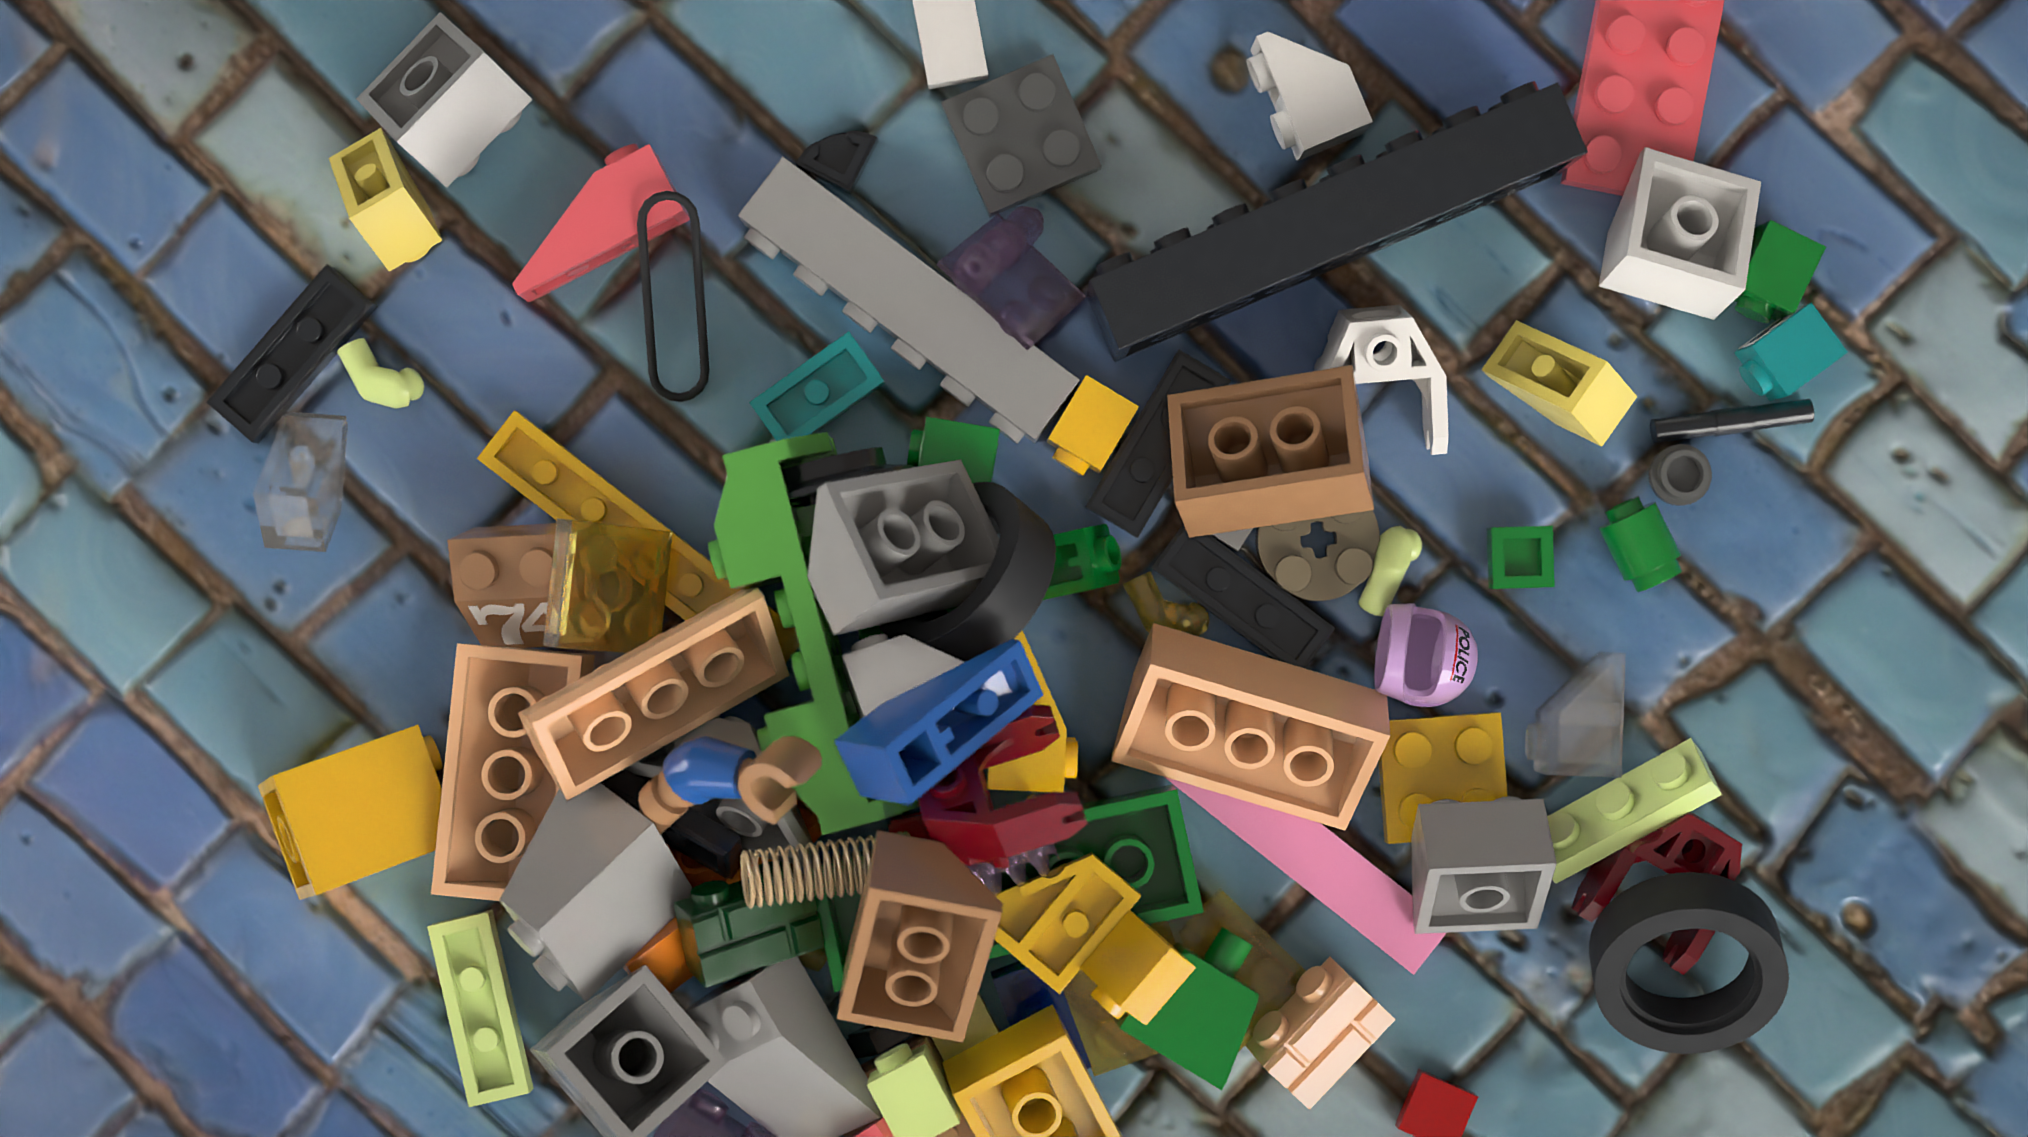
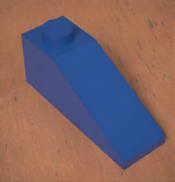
(938, 724)

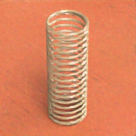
(755, 879)

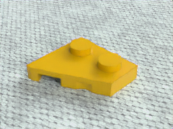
(1063, 917)

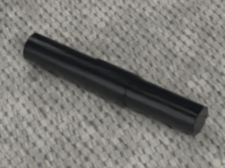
(1732, 420)

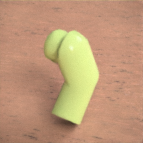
(378, 383)
(1393, 556)

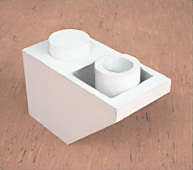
(1311, 93)

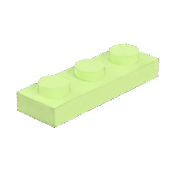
(1630, 808)
(480, 1008)

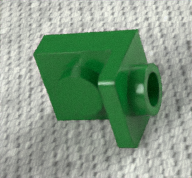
(1084, 561)

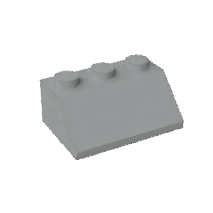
(898, 545)

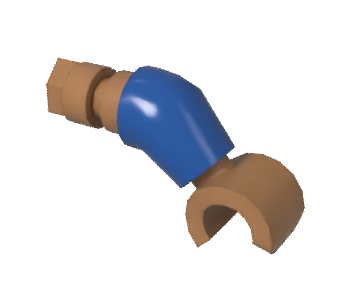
(719, 769)

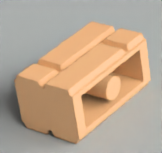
(1318, 1032)

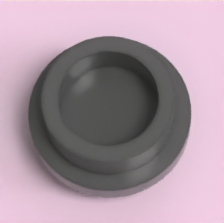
(1680, 475)

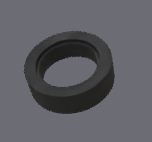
(1005, 595)
(1700, 1021)

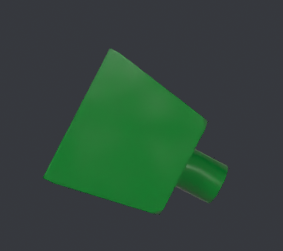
(1206, 1015)

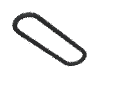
(647, 295)

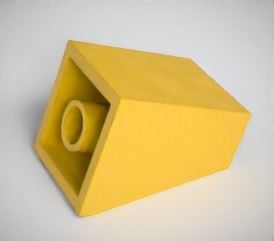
(356, 810)

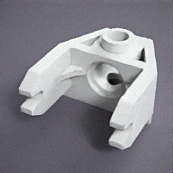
(1402, 358)

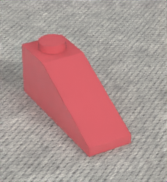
(602, 221)

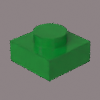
(1520, 557)

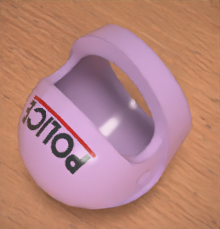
(1423, 656)

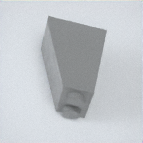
(591, 889)
(629, 1056)

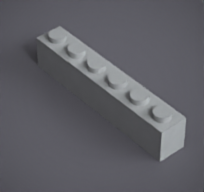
(907, 300)

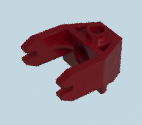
(961, 808)
(1678, 847)

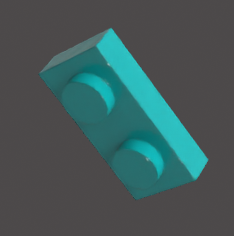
(818, 390)

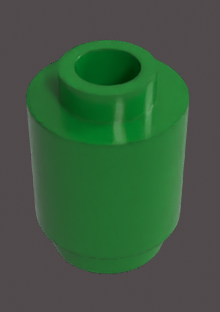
(1641, 543)

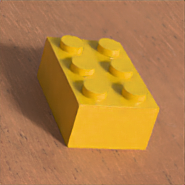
(1029, 1084)

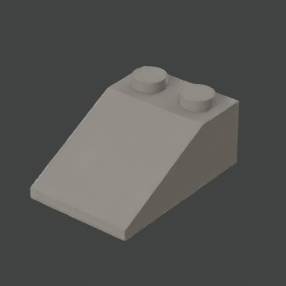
(784, 1054)

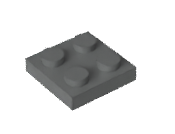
(1021, 135)

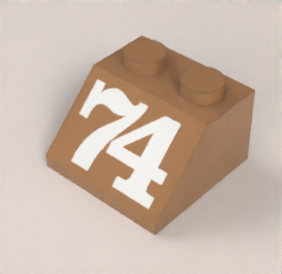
(504, 582)

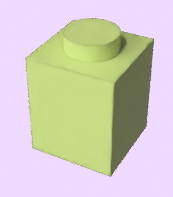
(913, 1093)

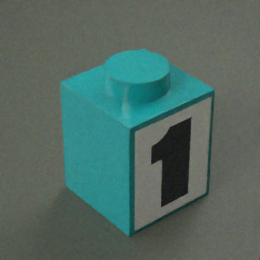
(1789, 353)

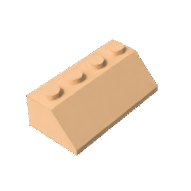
(656, 692)
(1251, 727)
(492, 775)

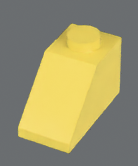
(384, 201)
(1561, 382)

